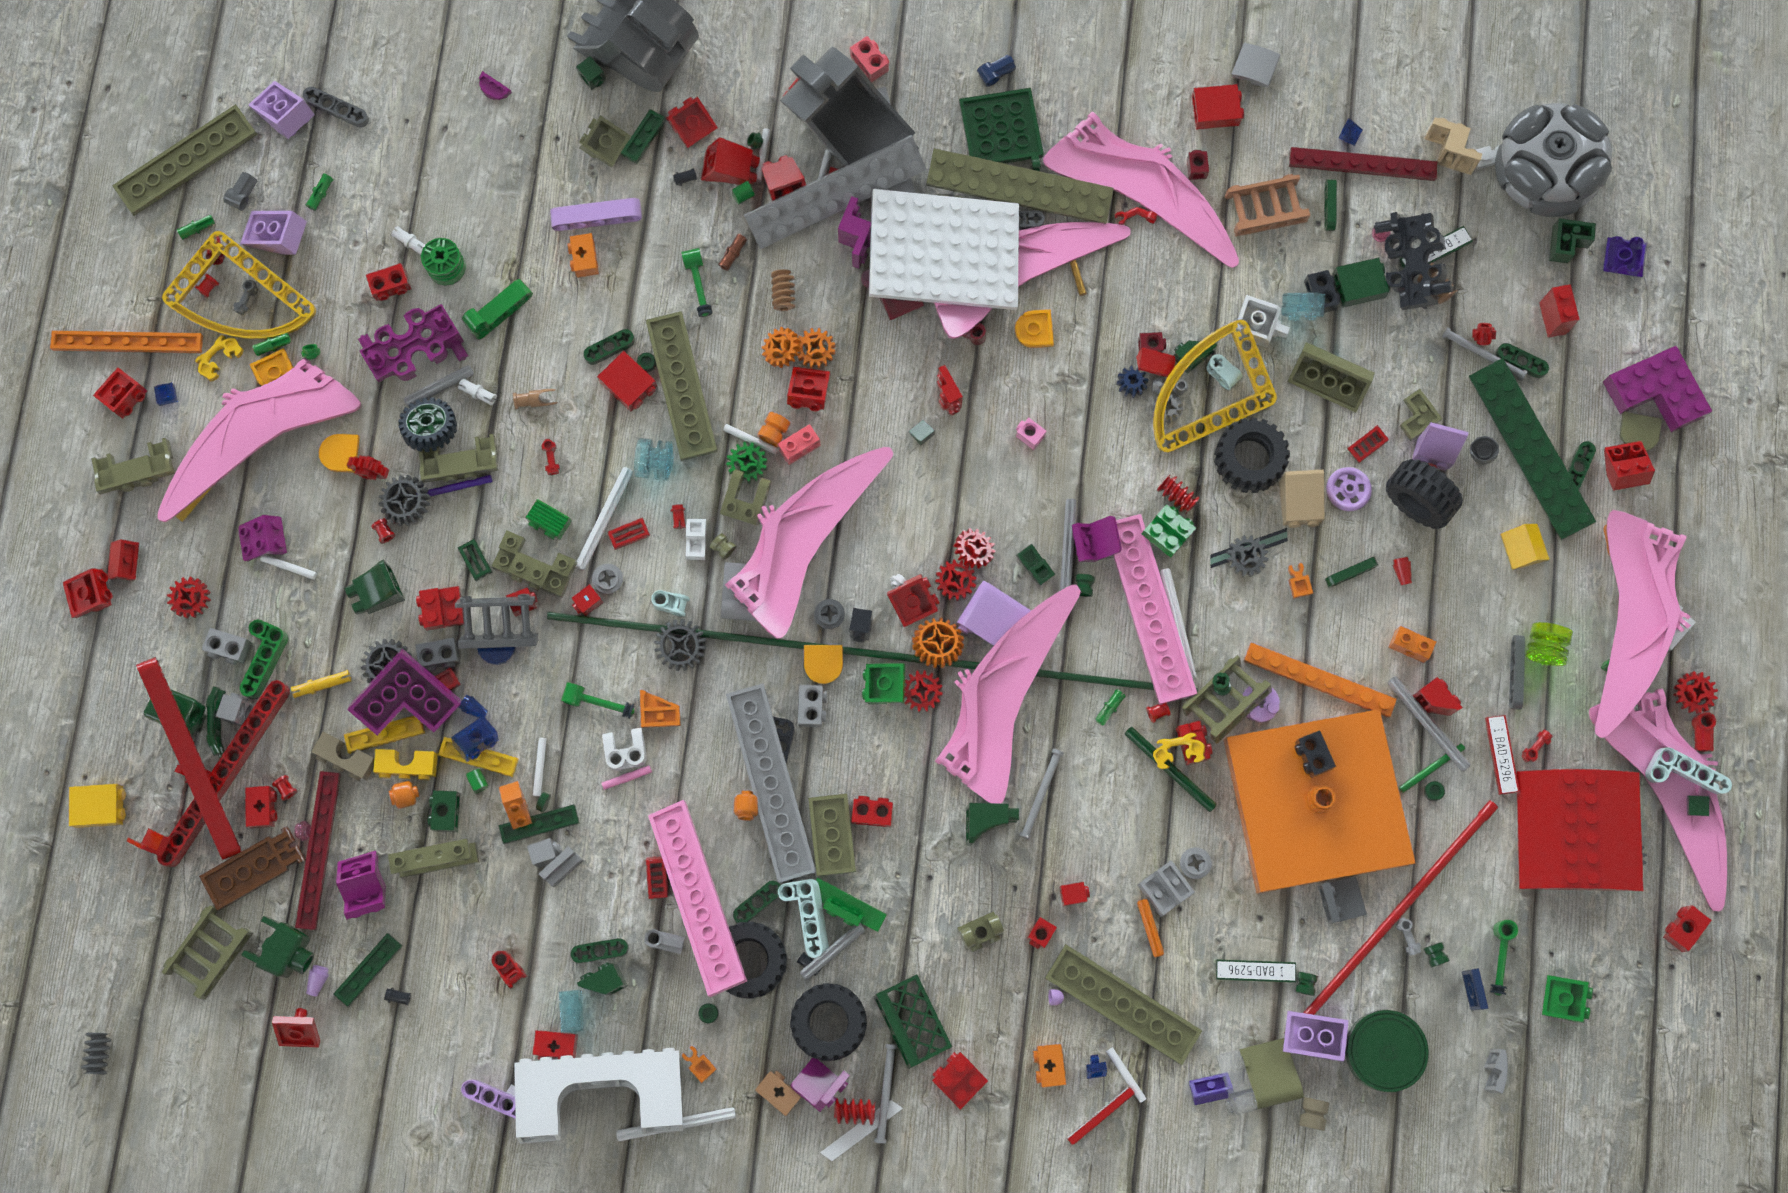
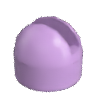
(1055, 997)

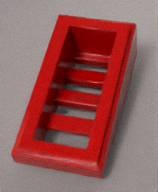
(1384, 439)
(658, 894)

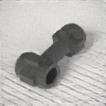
(250, 289)

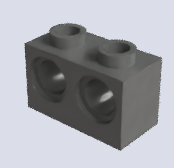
(438, 649)

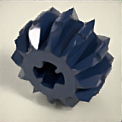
(1125, 379)

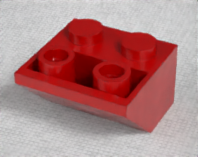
(1628, 465)
(1437, 698)

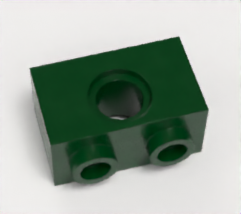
(450, 821)

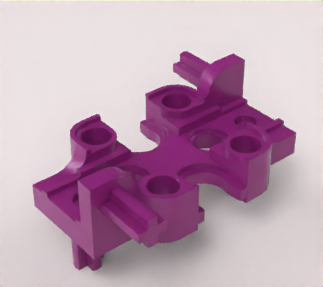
(443, 336)

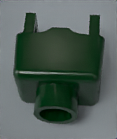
(189, 707)
(282, 950)

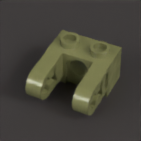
(742, 510)
(989, 922)

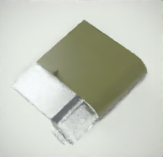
(1259, 1077)

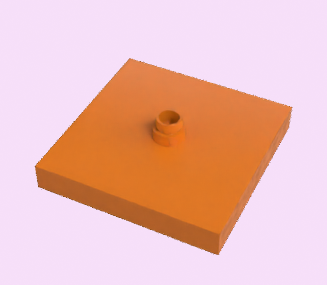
(1322, 825)

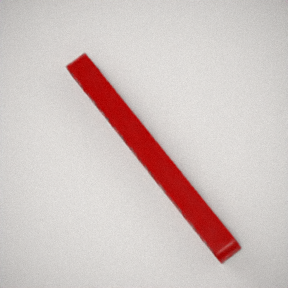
(188, 758)
(233, 768)

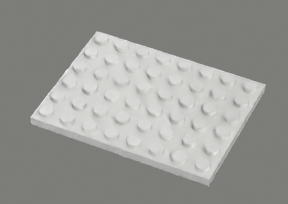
(944, 249)

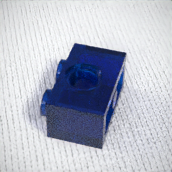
(478, 729)

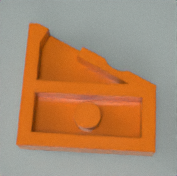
(658, 712)

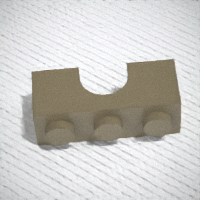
(329, 749)

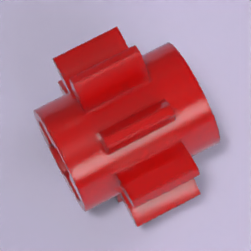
(1484, 334)

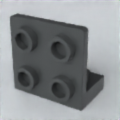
(1342, 900)

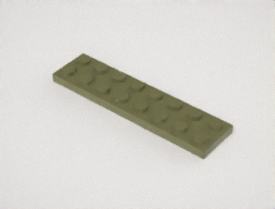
(184, 160)
(681, 386)
(1123, 1004)

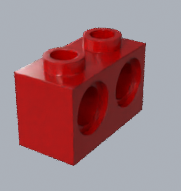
(387, 277)
(871, 817)

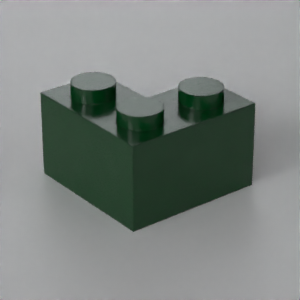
(1568, 235)

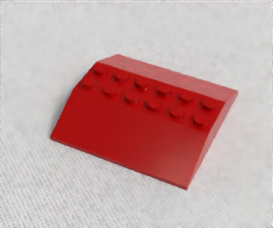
(1579, 830)

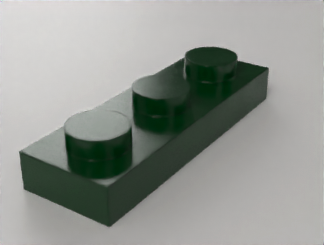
(643, 136)

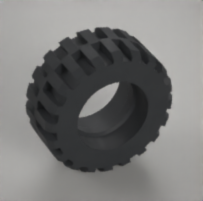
(1262, 434)
(1424, 493)
(776, 957)
(809, 1002)

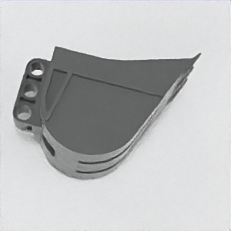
(638, 39)
(843, 107)

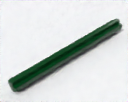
(1172, 771)

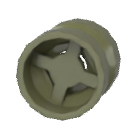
(722, 546)

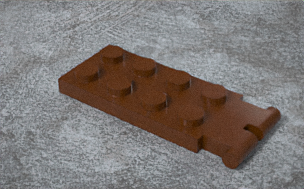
(251, 869)

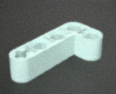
(1690, 774)
(808, 918)

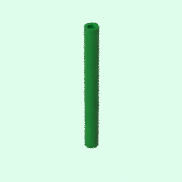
(1428, 770)

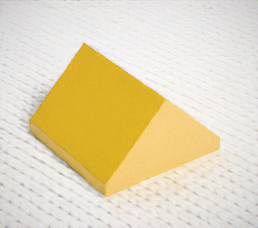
(1524, 546)

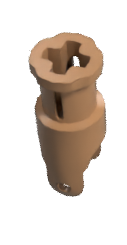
(531, 399)

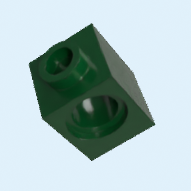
(591, 73)

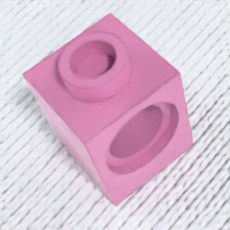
(1031, 441)

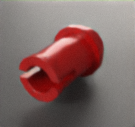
(678, 516)

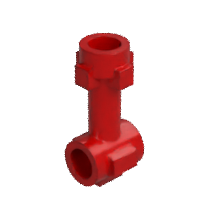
(550, 447)
(1532, 753)

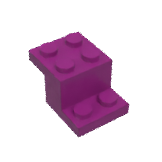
(855, 233)
(361, 885)

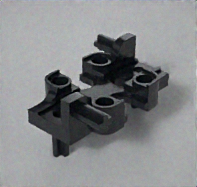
(1405, 232)

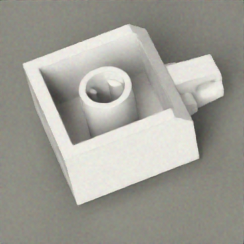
(1267, 317)

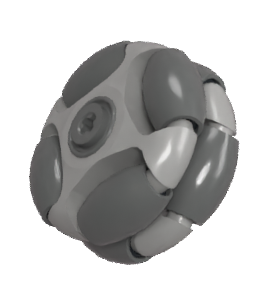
(1554, 158)

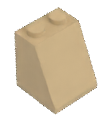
(1302, 498)

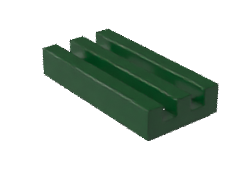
(482, 573)

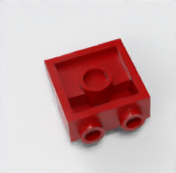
(691, 121)
(808, 388)
(120, 393)
(950, 395)
(87, 592)
(913, 600)
(439, 608)
(959, 1079)

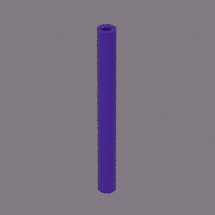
(460, 485)

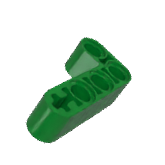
(497, 310)
(259, 660)

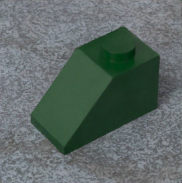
(1182, 349)

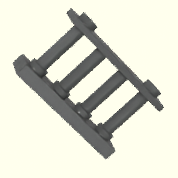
(488, 639)

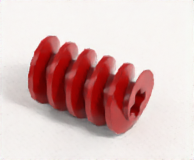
(1178, 494)
(854, 1111)

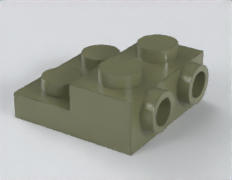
(604, 141)

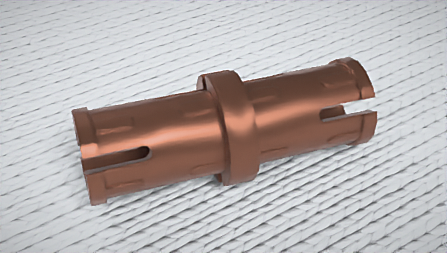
(732, 252)

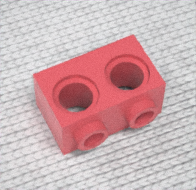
(866, 60)
(799, 444)

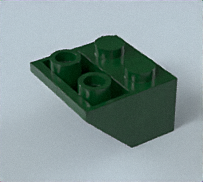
(605, 981)

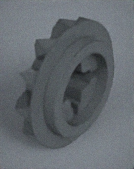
(835, 607)

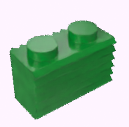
(548, 519)

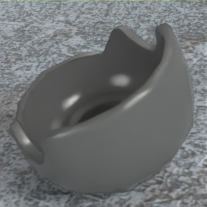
(1484, 450)

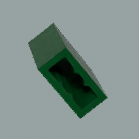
(1361, 282)

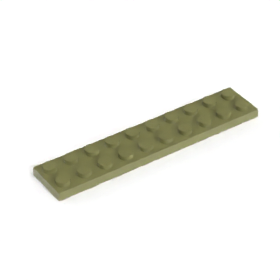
(1019, 185)

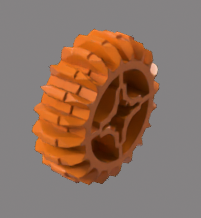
(952, 638)

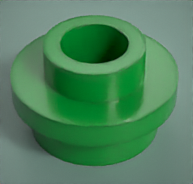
(310, 351)

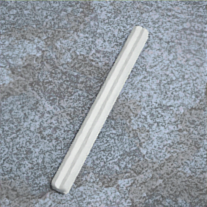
(603, 518)
(1174, 605)
(689, 1121)

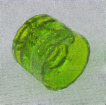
(1549, 644)

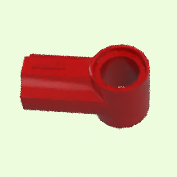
(1704, 734)

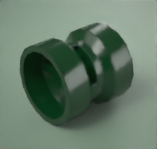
(1085, 582)
(1437, 956)
(1306, 983)

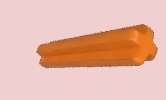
(1150, 928)

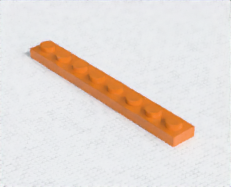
(126, 341)
(1319, 679)

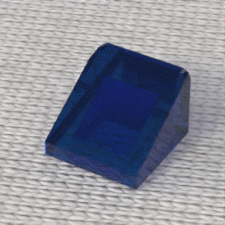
(1350, 132)

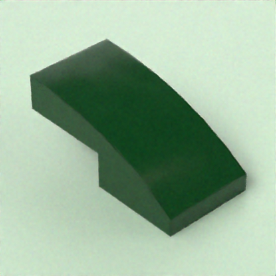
(1035, 564)

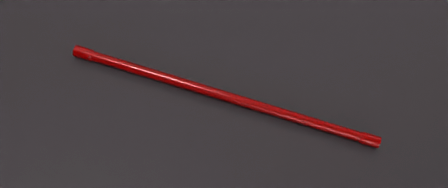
(1483, 815)

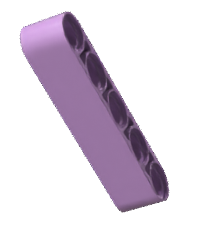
(595, 214)
(480, 1097)

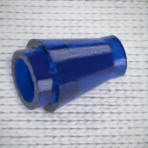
(472, 707)

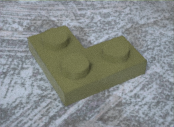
(1423, 414)

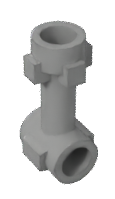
(1180, 387)
(1405, 925)

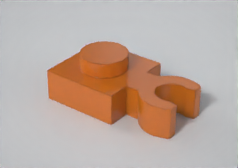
(1299, 584)
(700, 1067)

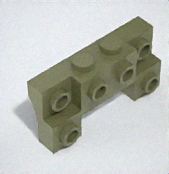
(460, 464)
(133, 472)
(530, 570)

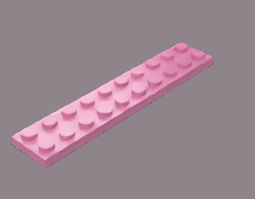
(1152, 613)
(697, 898)

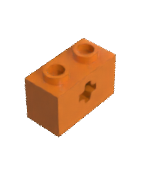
(584, 245)
(1412, 644)
(515, 805)
(1057, 1074)

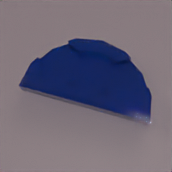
(496, 655)

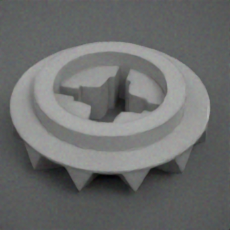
(1175, 413)
(599, 575)
(1203, 868)

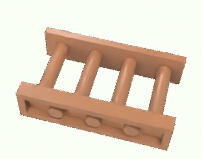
(1263, 222)

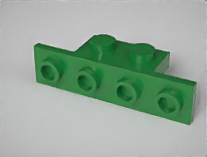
(849, 907)

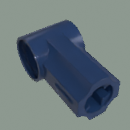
(992, 72)

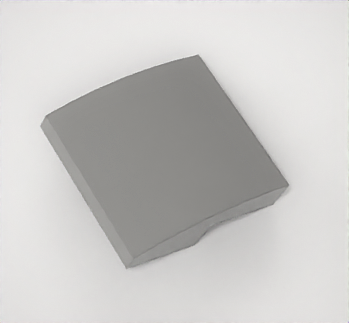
(1256, 65)
(561, 866)
(1165, 888)
(1498, 1066)

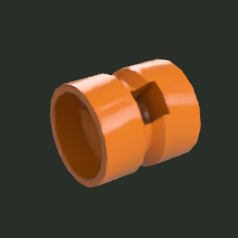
(773, 429)

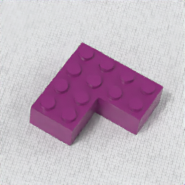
(1665, 381)
(404, 685)

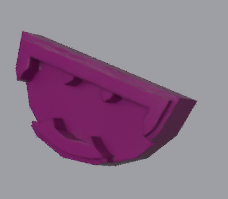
(492, 88)

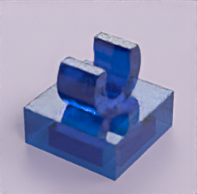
(165, 394)
(1095, 1069)

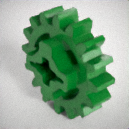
(754, 464)

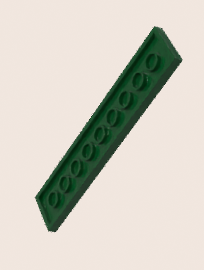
(1532, 449)

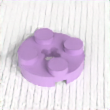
(1269, 708)

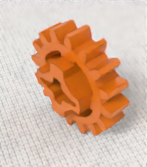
(818, 340)
(781, 347)

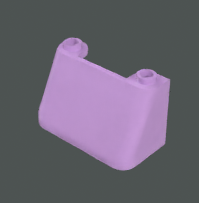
(990, 613)

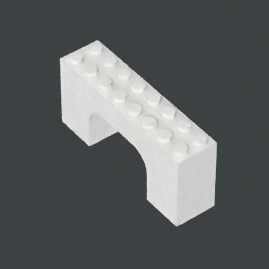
(545, 1083)

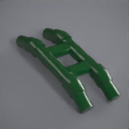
(213, 735)

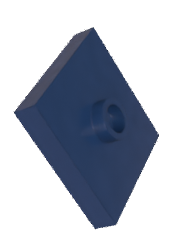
(1474, 989)

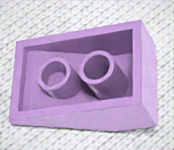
(282, 109)
(274, 231)
(1439, 445)
(1315, 1036)

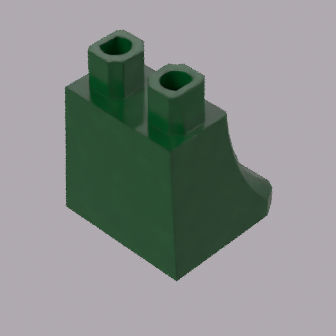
(375, 589)
(987, 817)

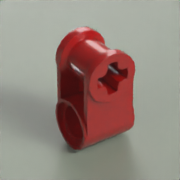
(509, 969)

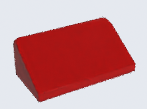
(1155, 362)

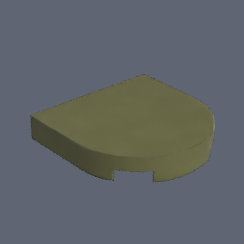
(1640, 428)

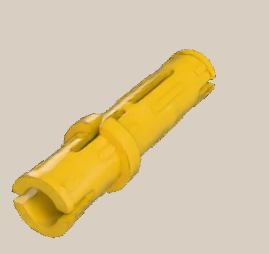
(321, 684)

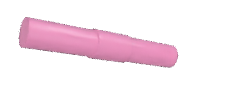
(626, 777)

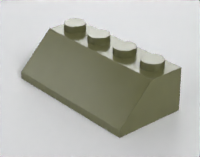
(1331, 377)

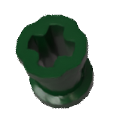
(1219, 688)

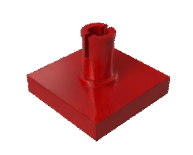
(296, 1030)

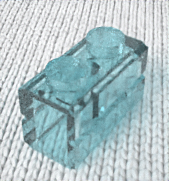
(1303, 305)
(571, 1011)

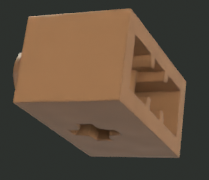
(767, 1091)

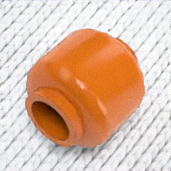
(403, 794)
(746, 806)

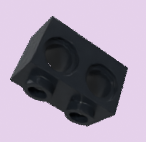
(1328, 290)
(860, 624)
(1319, 753)

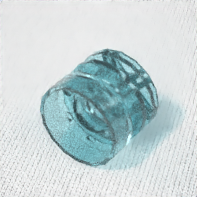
(653, 459)

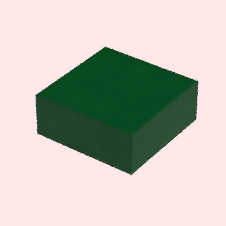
(1698, 805)

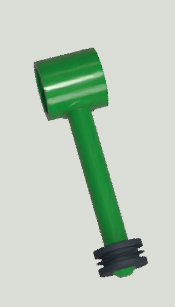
(693, 260)
(574, 695)
(1498, 989)

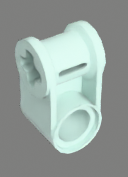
(1225, 372)
(672, 602)

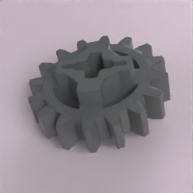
(1240, 551)

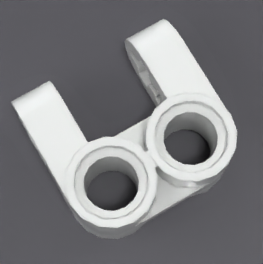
(626, 762)

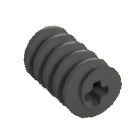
(96, 1053)

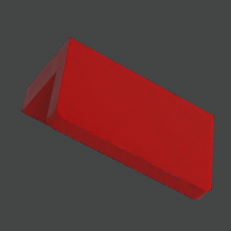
(123, 560)
(152, 842)

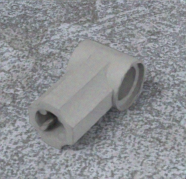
(666, 942)

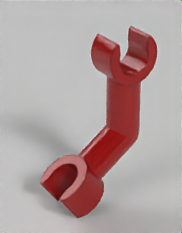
(1150, 216)

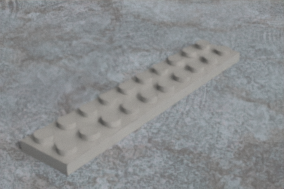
(834, 191)
(771, 783)

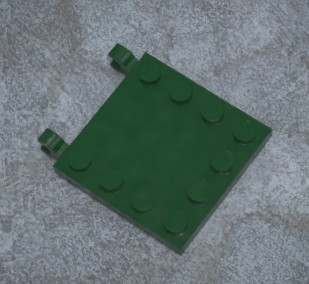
(1002, 127)

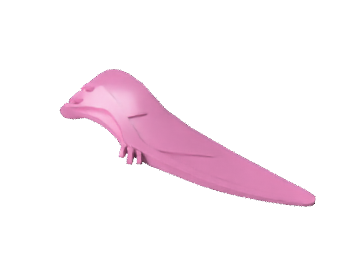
(1143, 177)
(1038, 252)
(249, 423)
(794, 535)
(1645, 613)
(995, 695)
(1700, 836)

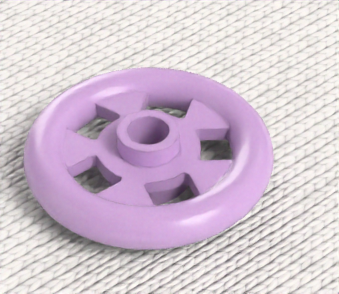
(1360, 478)

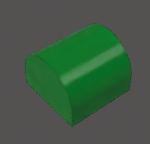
(742, 192)
(477, 781)

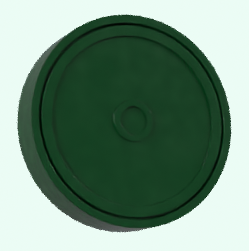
(1386, 1051)

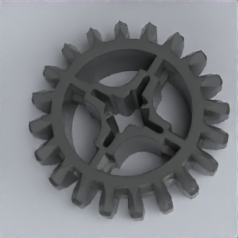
(400, 486)
(673, 638)
(385, 656)

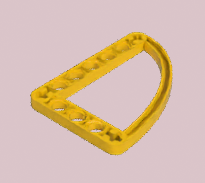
(205, 264)
(1243, 412)

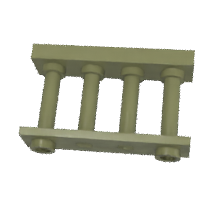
(1232, 717)
(433, 858)
(214, 970)

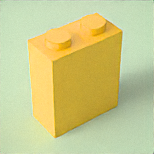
(96, 805)

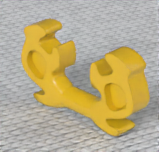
(229, 345)
(1162, 755)

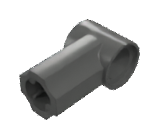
(238, 195)

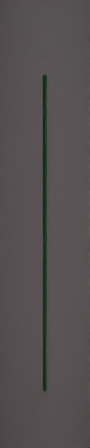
(846, 650)

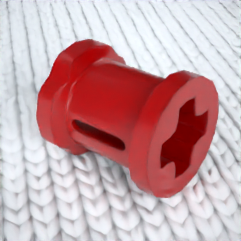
(206, 285)
(383, 530)
(1158, 711)
(284, 787)

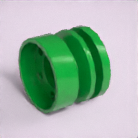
(450, 268)

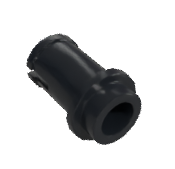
(683, 177)
(805, 960)
(397, 996)

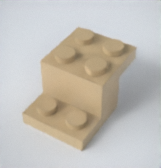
(1453, 142)

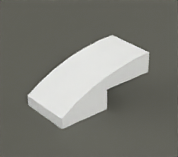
(695, 539)

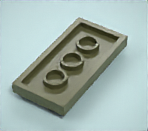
(832, 835)

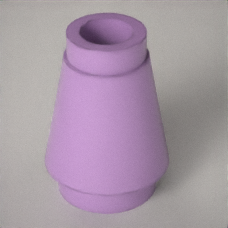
(316, 979)

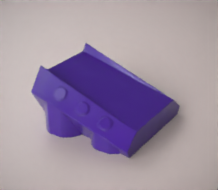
(1625, 256)

